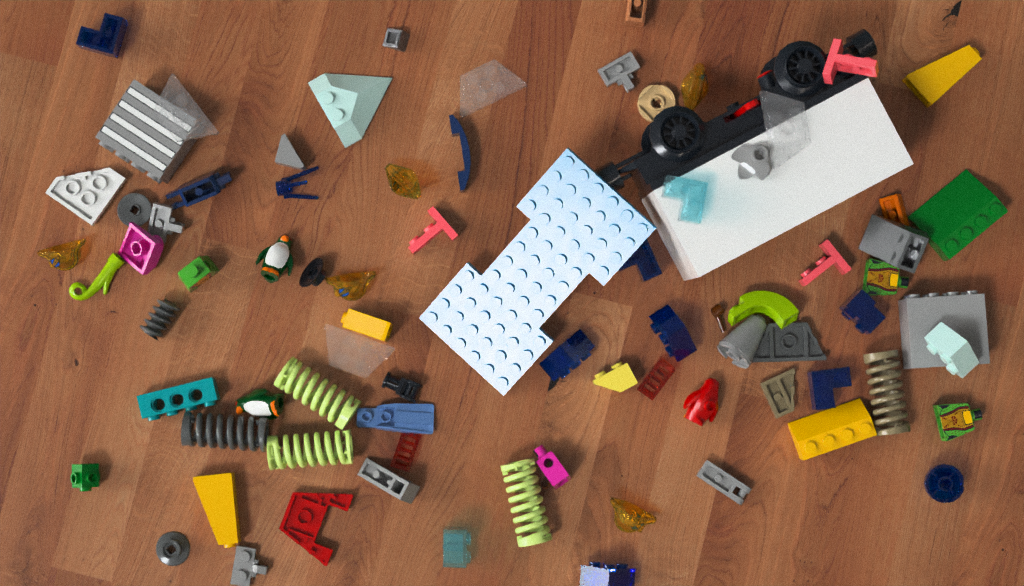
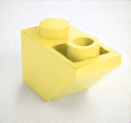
(618, 379)

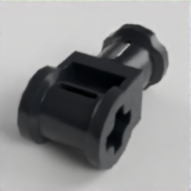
(403, 388)

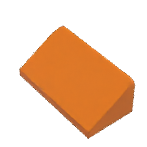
(894, 209)

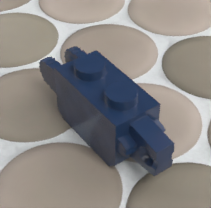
(200, 189)

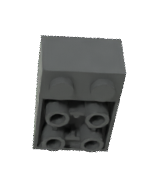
(894, 243)

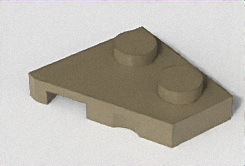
(780, 393)

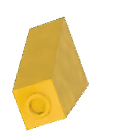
(937, 77)
(221, 507)

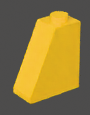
(367, 325)

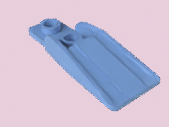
(398, 418)

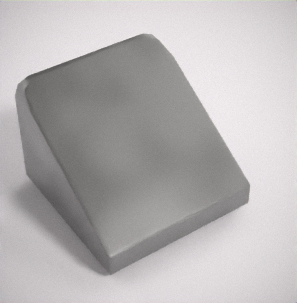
(396, 39)

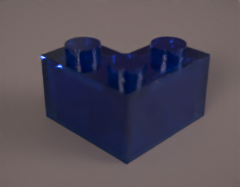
(107, 40)
(644, 261)
(862, 312)
(672, 333)
(567, 356)
(822, 384)
(606, 575)

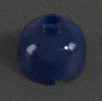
(944, 483)

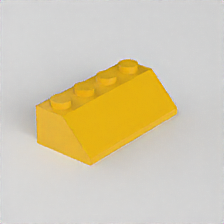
(831, 429)

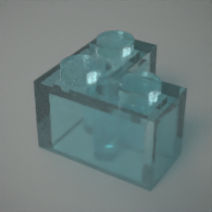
(690, 193)
(455, 547)

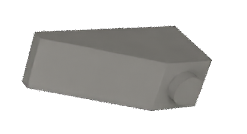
(388, 481)

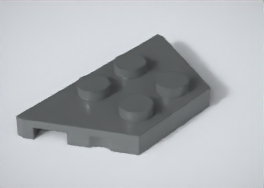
(788, 344)

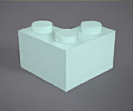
(952, 349)

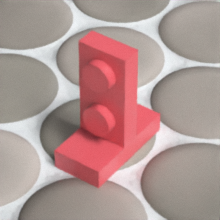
(847, 63)
(432, 231)
(824, 263)

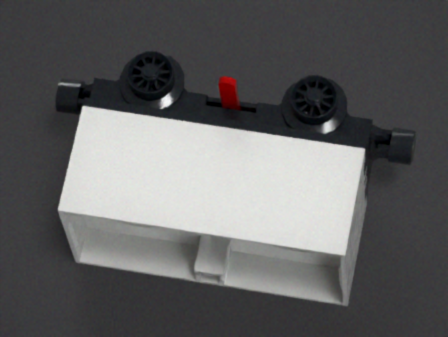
(848, 152)

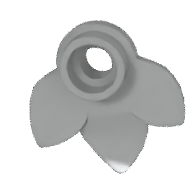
(750, 164)

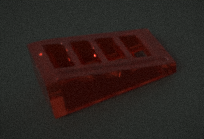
(671, 369)
(394, 463)

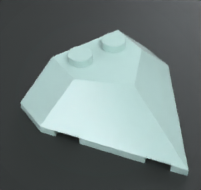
(349, 102)

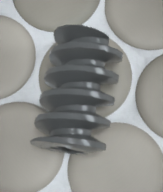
(159, 318)

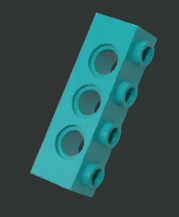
(148, 401)

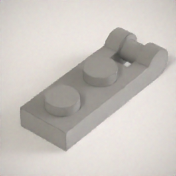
(722, 482)

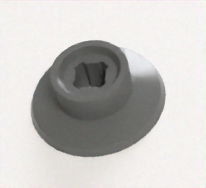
(128, 203)
(181, 545)

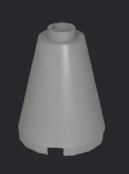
(743, 341)

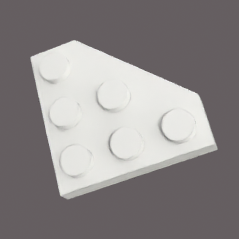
(87, 192)

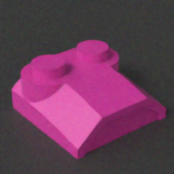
(141, 249)

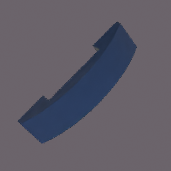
(457, 130)

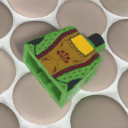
(197, 272)
(882, 278)
(955, 419)

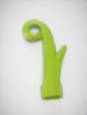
(102, 280)

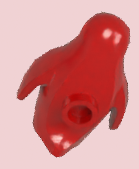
(703, 402)

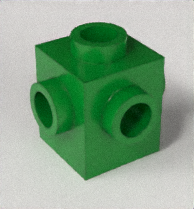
(85, 476)

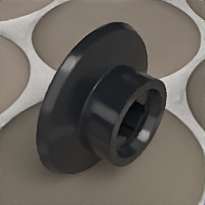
(313, 273)

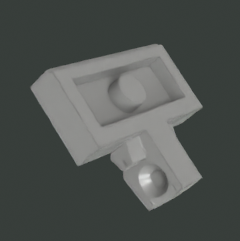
(620, 71)
(162, 223)
(246, 566)

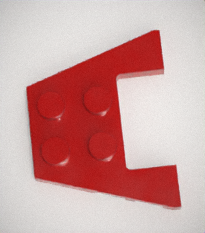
(305, 517)

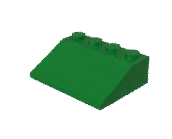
(957, 214)

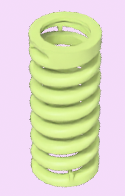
(286, 378)
(276, 462)
(527, 467)

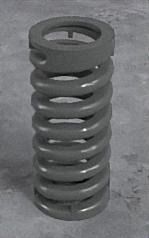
(260, 441)

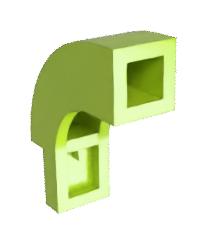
(765, 303)

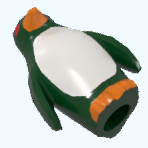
(276, 259)
(261, 404)

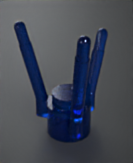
(286, 186)

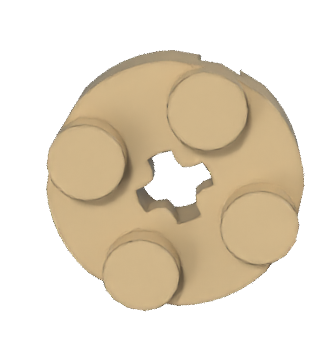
(655, 92)

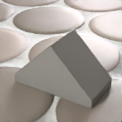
(287, 155)

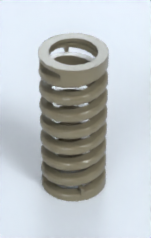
(893, 405)

